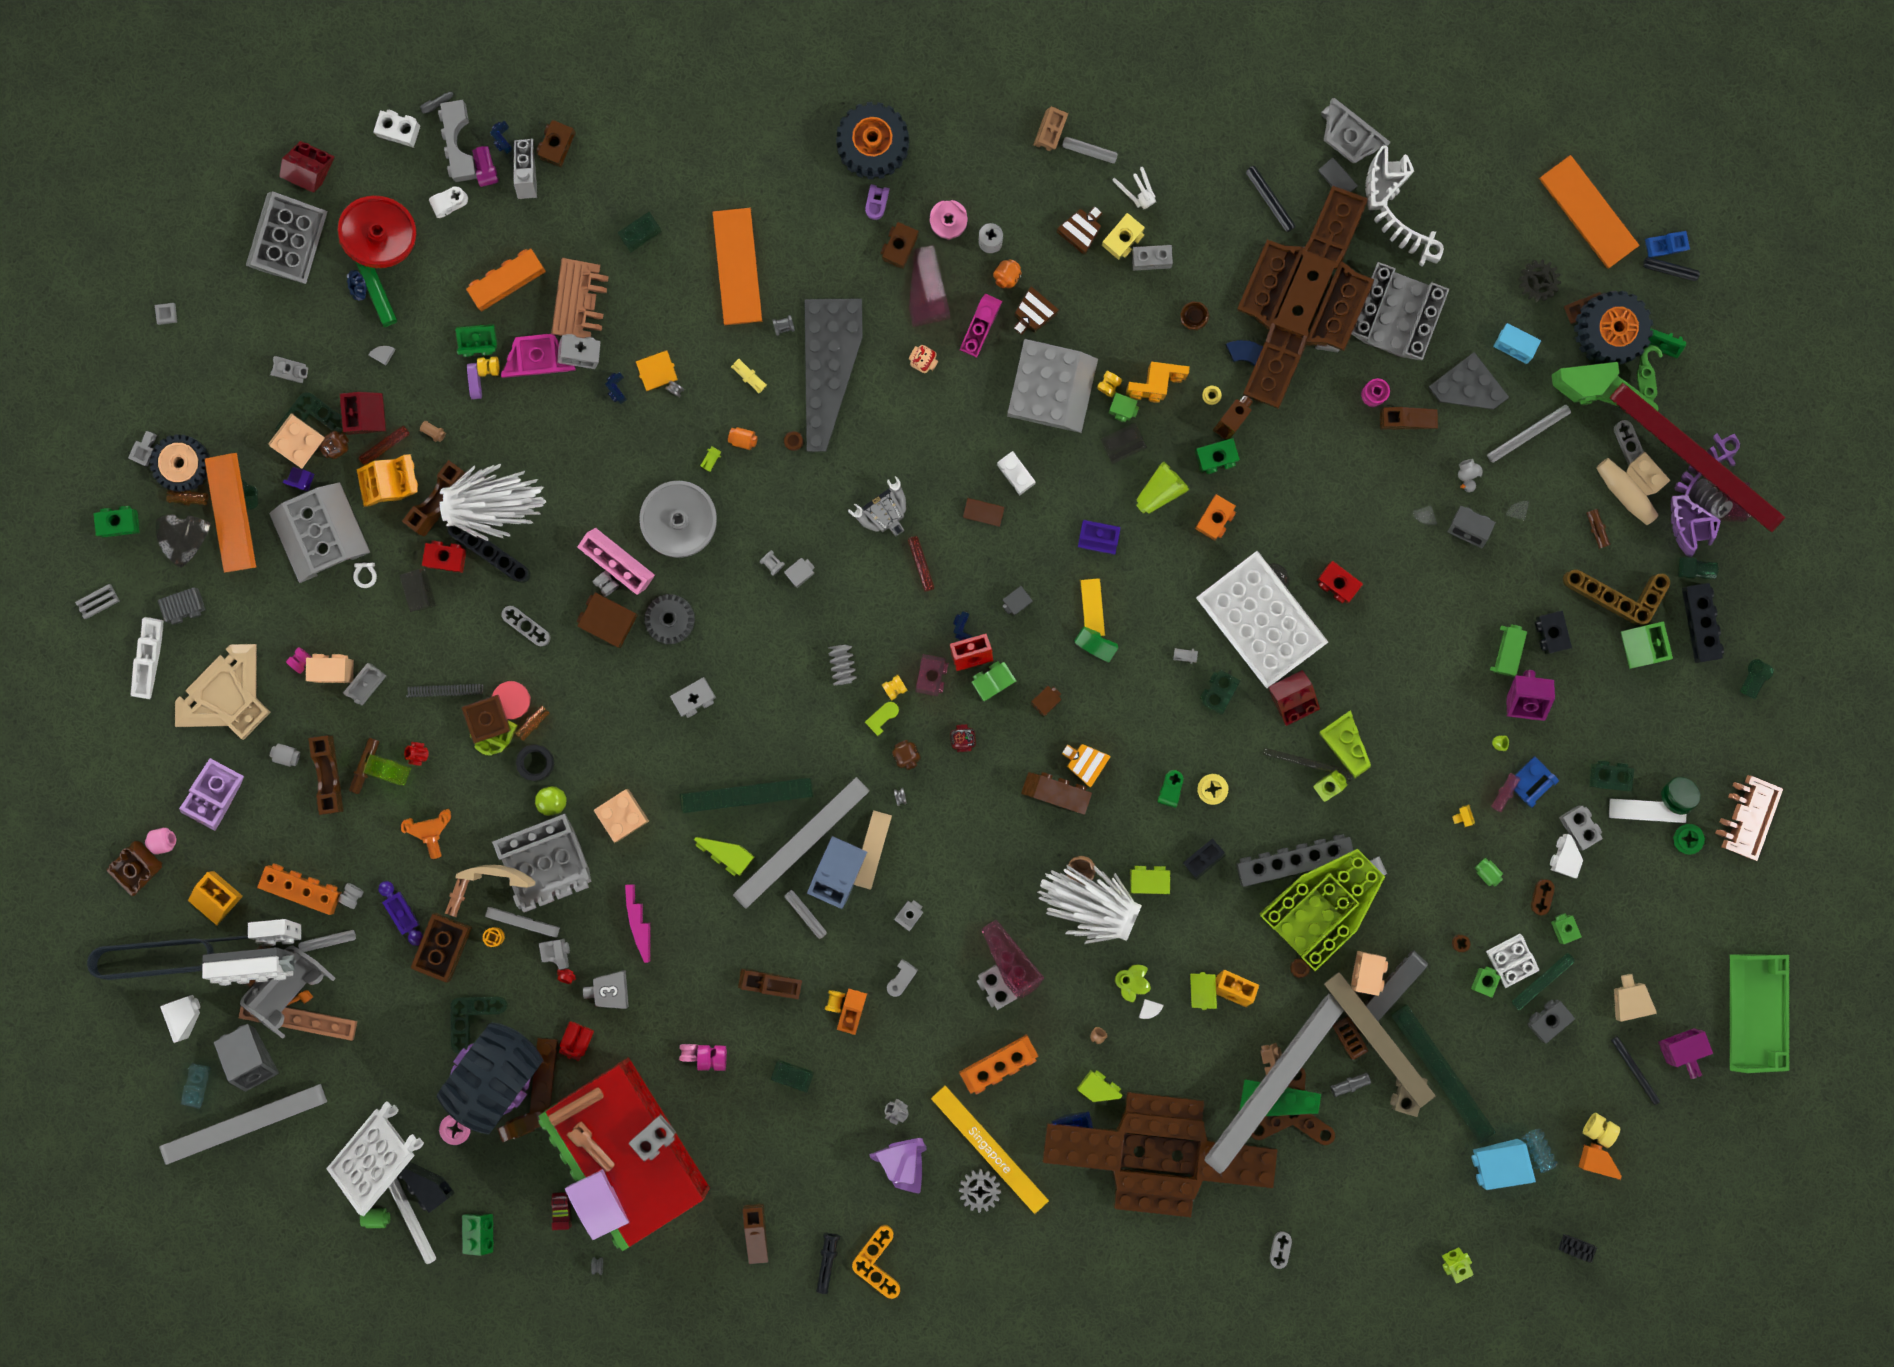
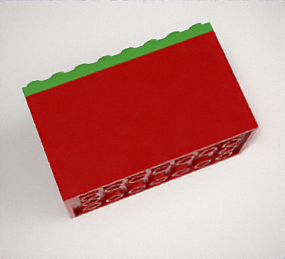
(648, 1189)

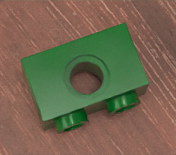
(1225, 448)
(128, 522)

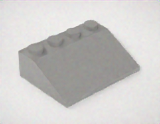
(286, 237)

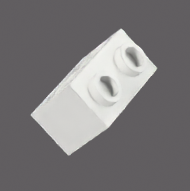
(395, 132)

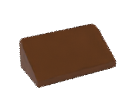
(983, 512)

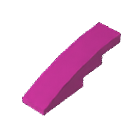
(640, 930)

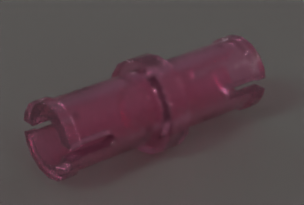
(1505, 792)

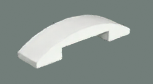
(1643, 811)

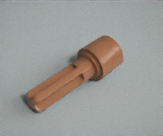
(582, 1137)

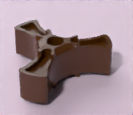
(519, 1126)

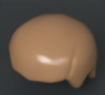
(1084, 866)

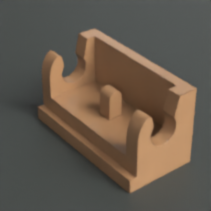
(1051, 128)

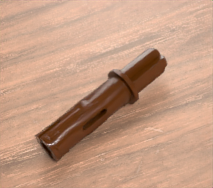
(360, 776)

